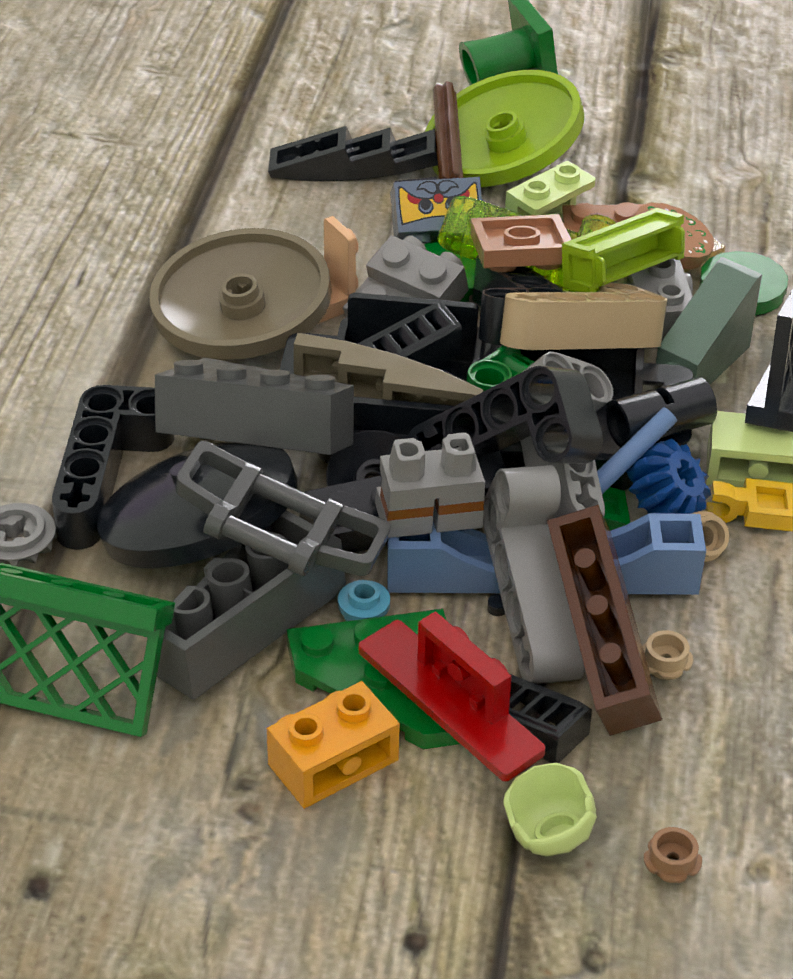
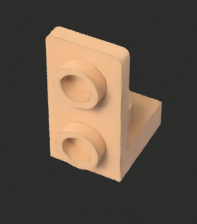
(340, 256)

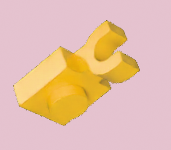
(761, 503)

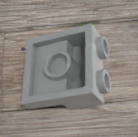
(411, 271)

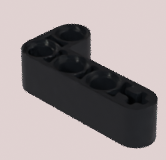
(490, 294)
(536, 403)
(104, 426)

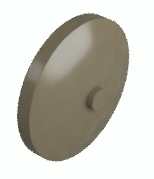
(240, 293)

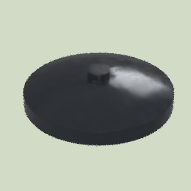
(156, 528)

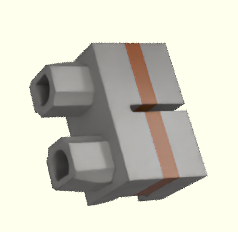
(431, 487)

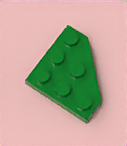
(330, 660)

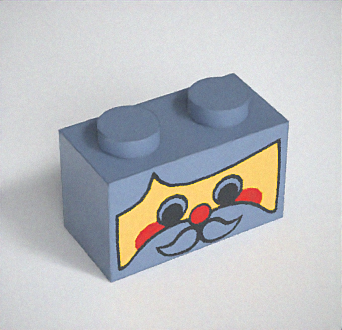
(422, 205)

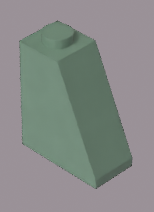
(715, 322)

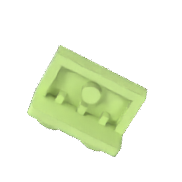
(549, 190)

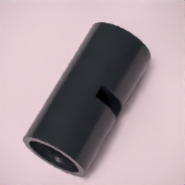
(688, 400)

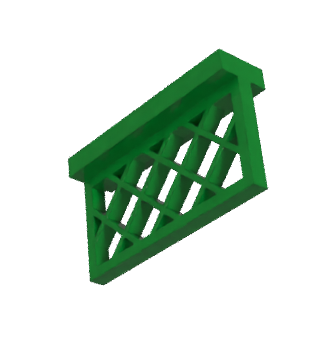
(98, 608)

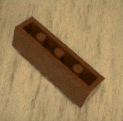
(604, 621)

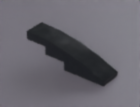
(341, 158)

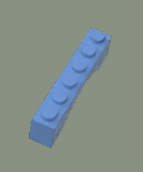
(654, 554)

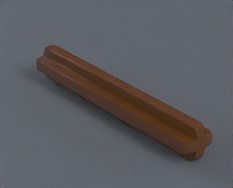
(447, 131)

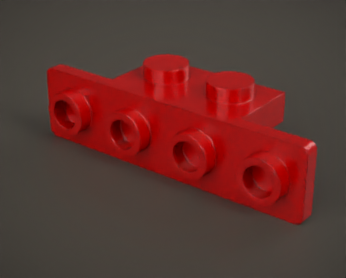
(457, 689)

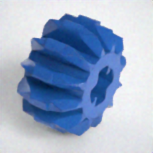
(669, 480)

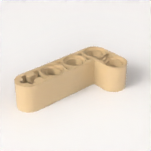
(604, 319)

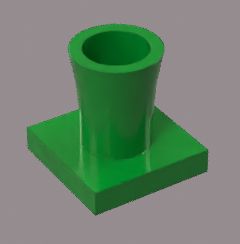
(523, 48)

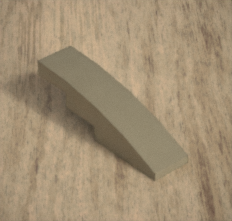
(378, 372)

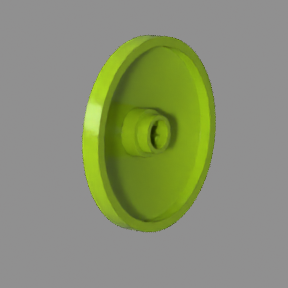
(516, 124)

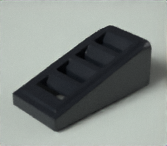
(426, 335)
(570, 717)

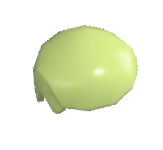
(550, 809)

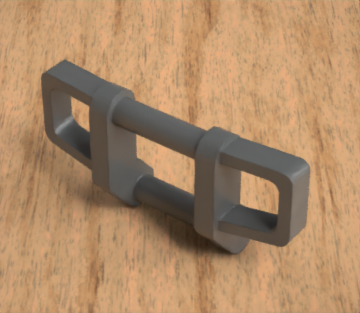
(311, 550)

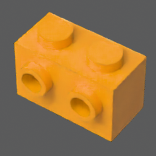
(332, 744)

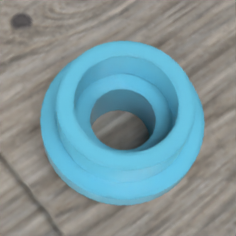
(363, 600)

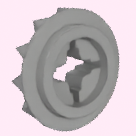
(37, 528)

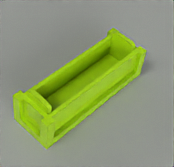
(622, 249)

